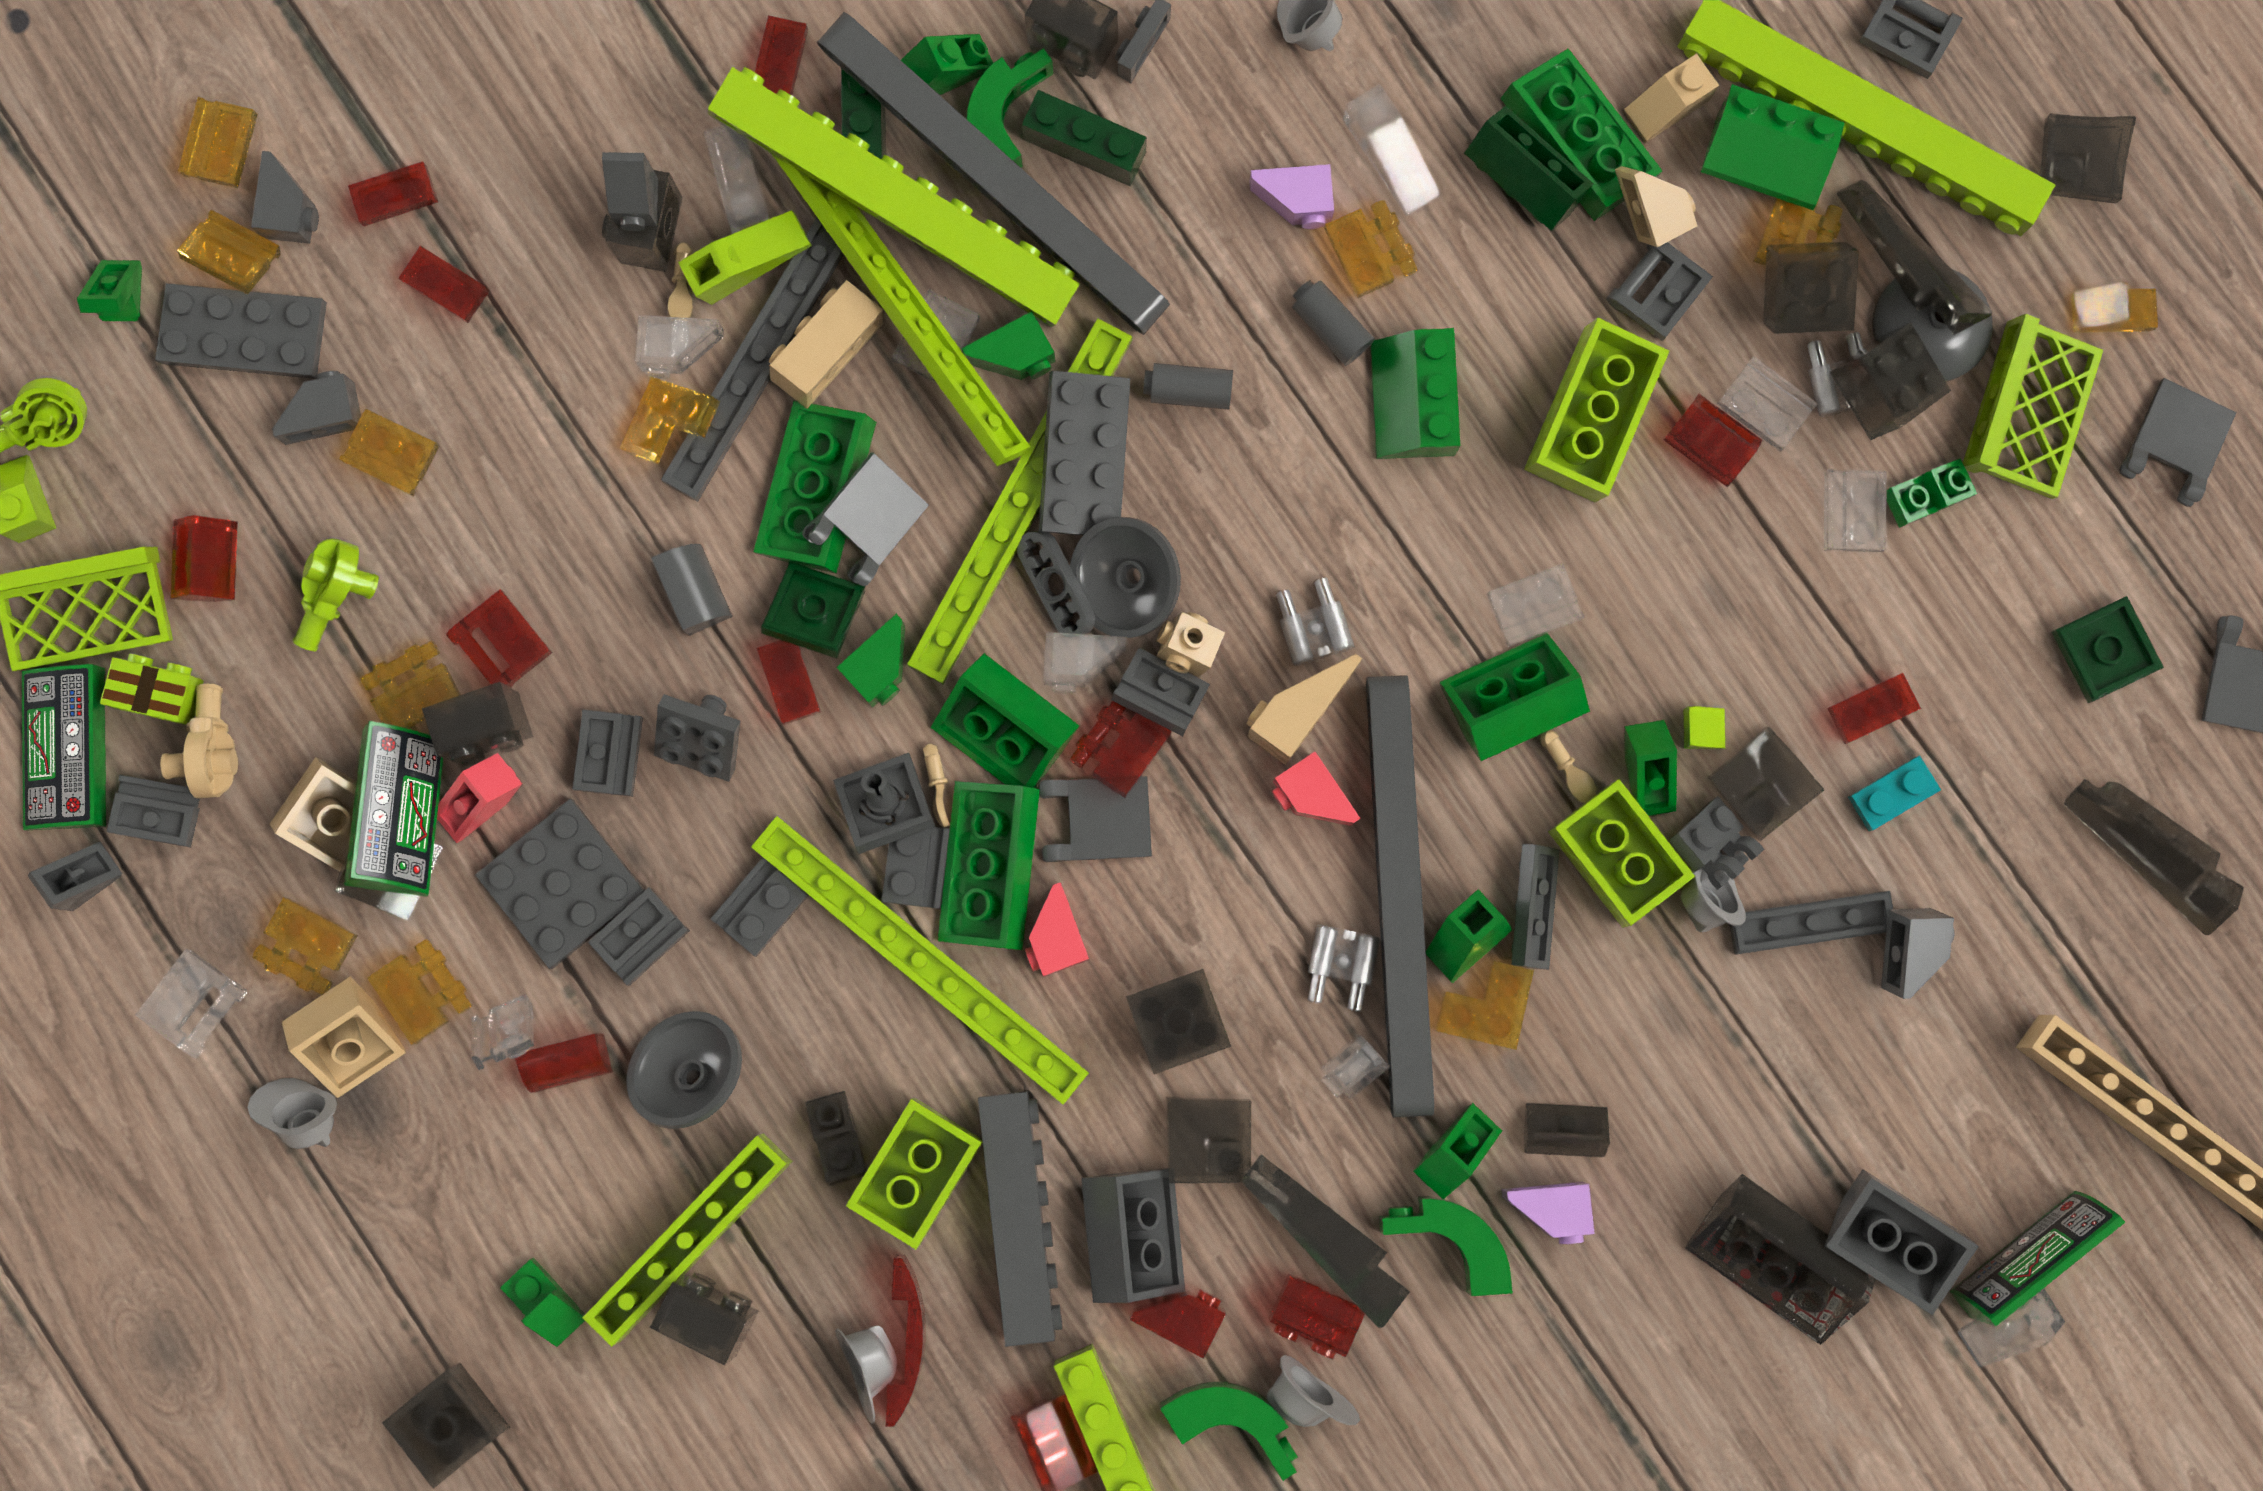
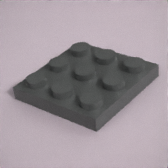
(560, 883)

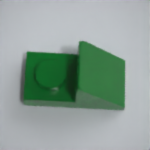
(113, 291)
(544, 1303)

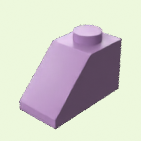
(1297, 193)
(1556, 1209)

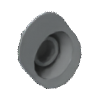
(1309, 22)
(1709, 906)
(294, 1111)
(871, 1363)
(1306, 1399)

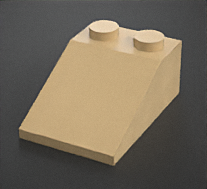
(1294, 712)
(319, 814)

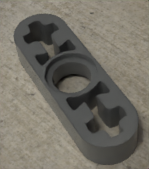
(1052, 553)

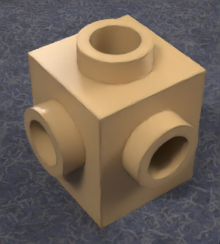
(1189, 643)

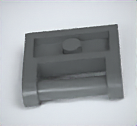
(1907, 40)
(1669, 297)

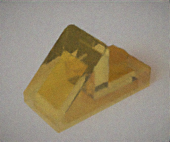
(2114, 309)

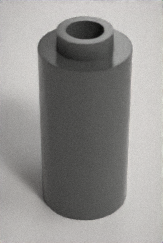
(1332, 321)
(1189, 386)

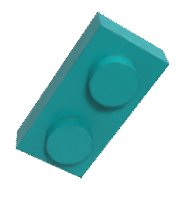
(1894, 793)

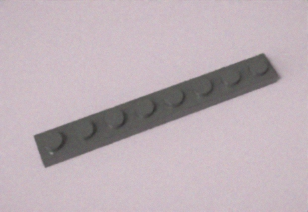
(750, 368)

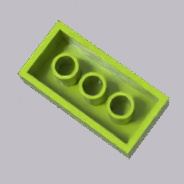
(1596, 410)

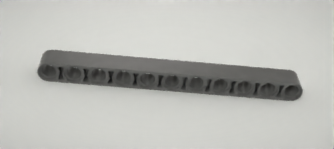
(993, 173)
(1400, 896)

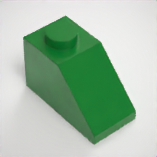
(1013, 350)
(878, 663)
(1651, 766)
(1458, 1151)

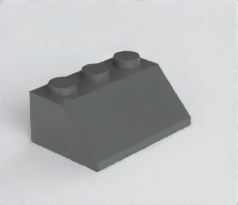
(1132, 1236)
(1899, 1242)

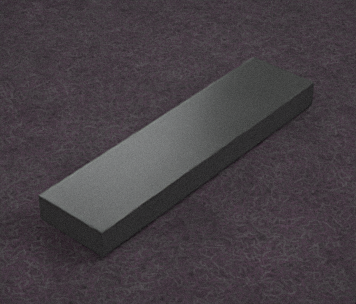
(1812, 922)

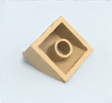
(342, 1037)

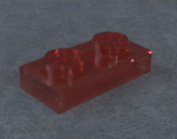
(781, 53)
(393, 193)
(444, 284)
(788, 681)
(1874, 708)

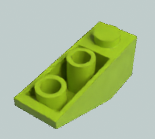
(743, 256)

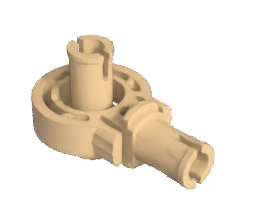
(209, 750)

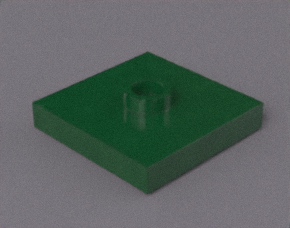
(813, 610)
(2107, 649)

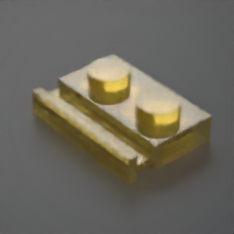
(217, 142)
(229, 252)
(389, 452)

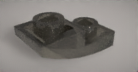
(836, 1138)

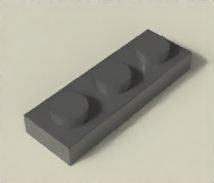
(1535, 906)

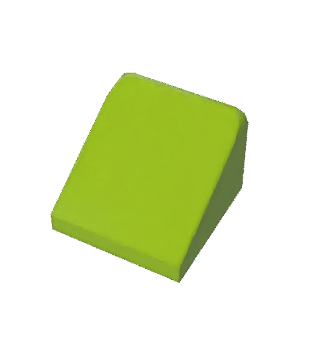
(1704, 727)

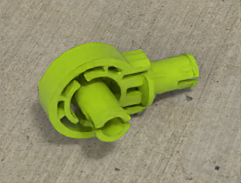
(39, 411)
(325, 583)

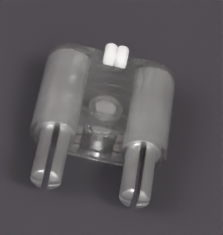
(1825, 389)
(1315, 631)
(1344, 957)

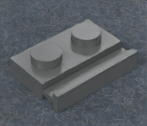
(1160, 692)
(607, 753)
(154, 811)
(917, 869)
(759, 907)
(638, 936)

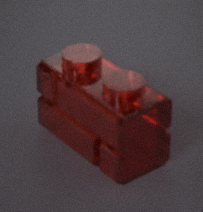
(1316, 1316)

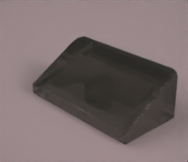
(1566, 1130)

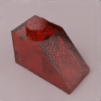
(1183, 1319)

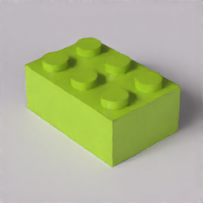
(1621, 854)
(914, 1173)

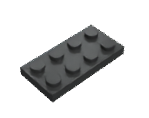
(241, 331)
(1083, 451)

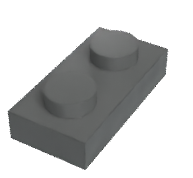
(1150, 26)

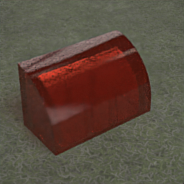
(1713, 440)
(203, 559)
(564, 1063)
(1054, 1444)

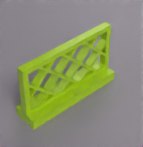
(2006, 387)
(85, 573)

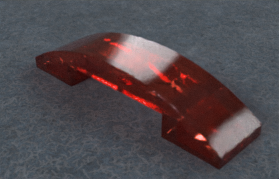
(906, 1288)

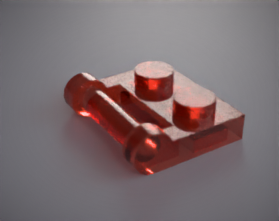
(507, 632)

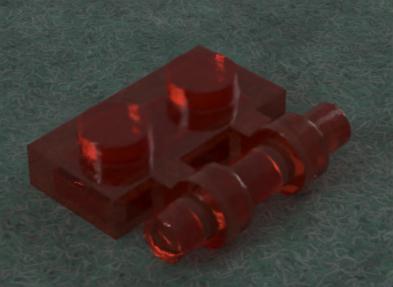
(1129, 755)

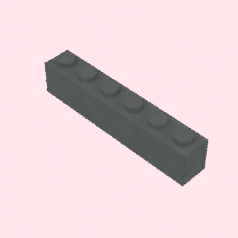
(1017, 1218)

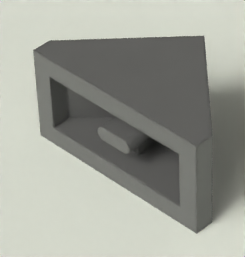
(76, 877)

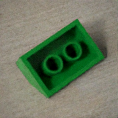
(1772, 147)
(1415, 394)
(1515, 696)
(1004, 724)

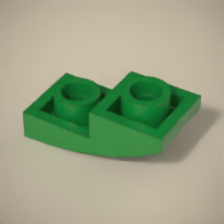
(1930, 492)

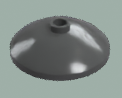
(1951, 353)
(1105, 571)
(670, 1061)

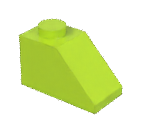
(22, 502)

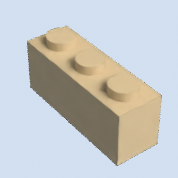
(825, 343)

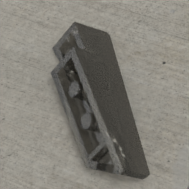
(1912, 261)
(2159, 851)
(1330, 1240)

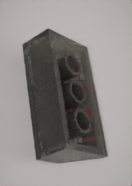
(1780, 1260)

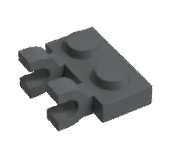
(1707, 834)

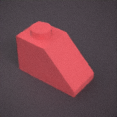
(1313, 793)
(477, 796)
(1055, 936)

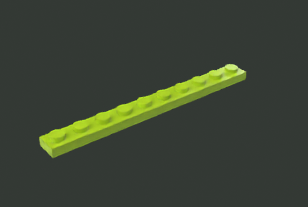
(913, 319)
(1004, 527)
(920, 960)

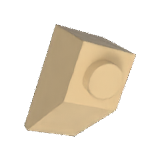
(1672, 98)
(1656, 207)

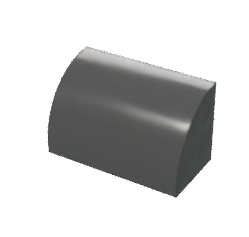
(692, 588)

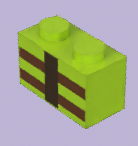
(151, 691)

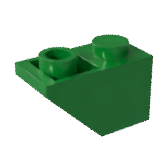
(948, 60)
(1467, 936)

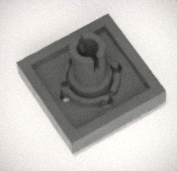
(697, 735)
(879, 791)

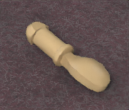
(680, 301)
(937, 780)
(1577, 781)

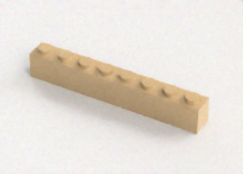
(2146, 1114)

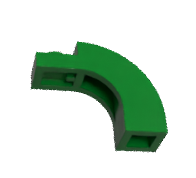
(999, 89)
(1482, 1252)
(1227, 1403)

